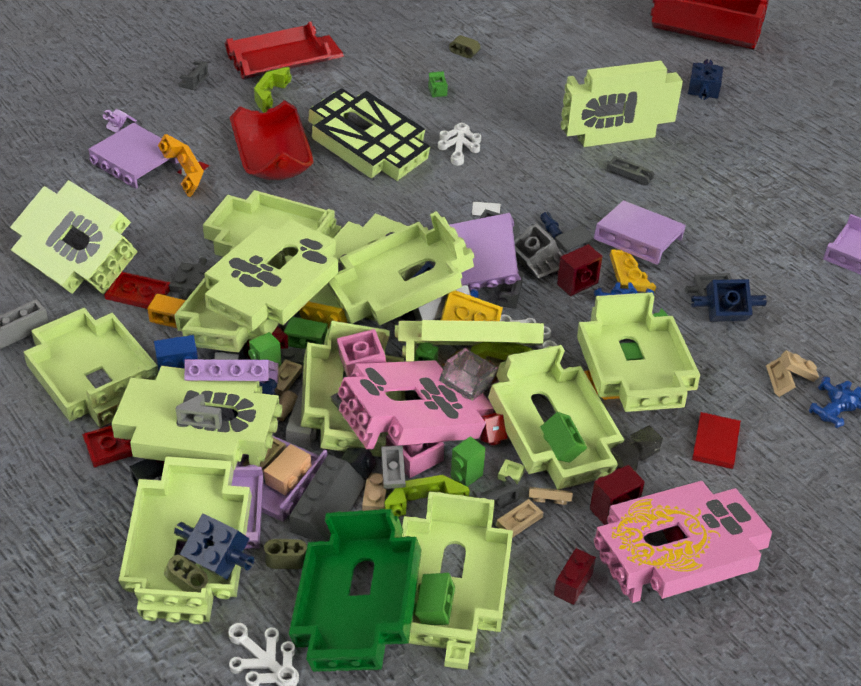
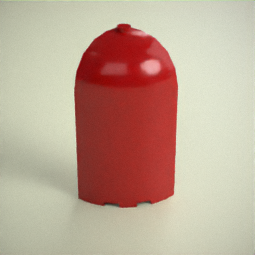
(271, 142)

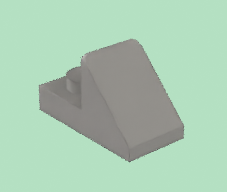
(196, 413)
(393, 467)

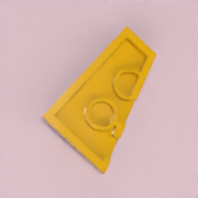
(627, 271)
(468, 308)
(322, 313)

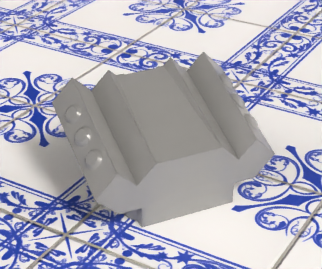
(537, 251)

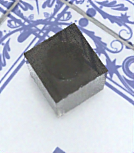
(646, 442)
(626, 454)

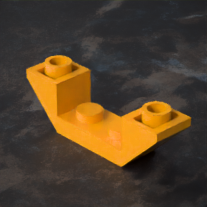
(174, 148)

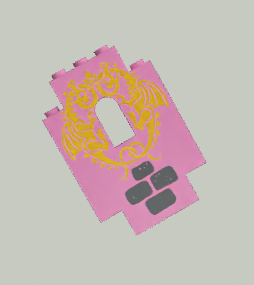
(719, 544)

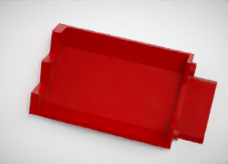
(280, 49)

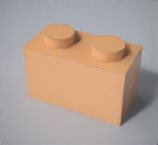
(287, 469)

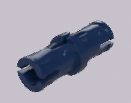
(550, 224)

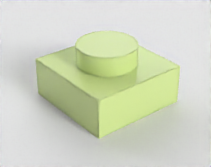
(511, 469)
(457, 655)

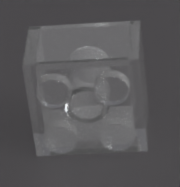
(468, 374)

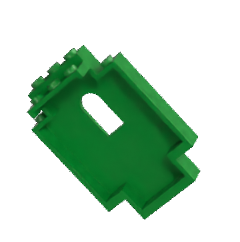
(347, 629)

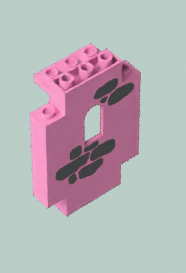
(436, 418)

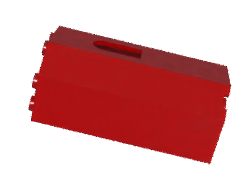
(716, 20)

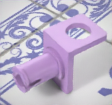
(116, 119)

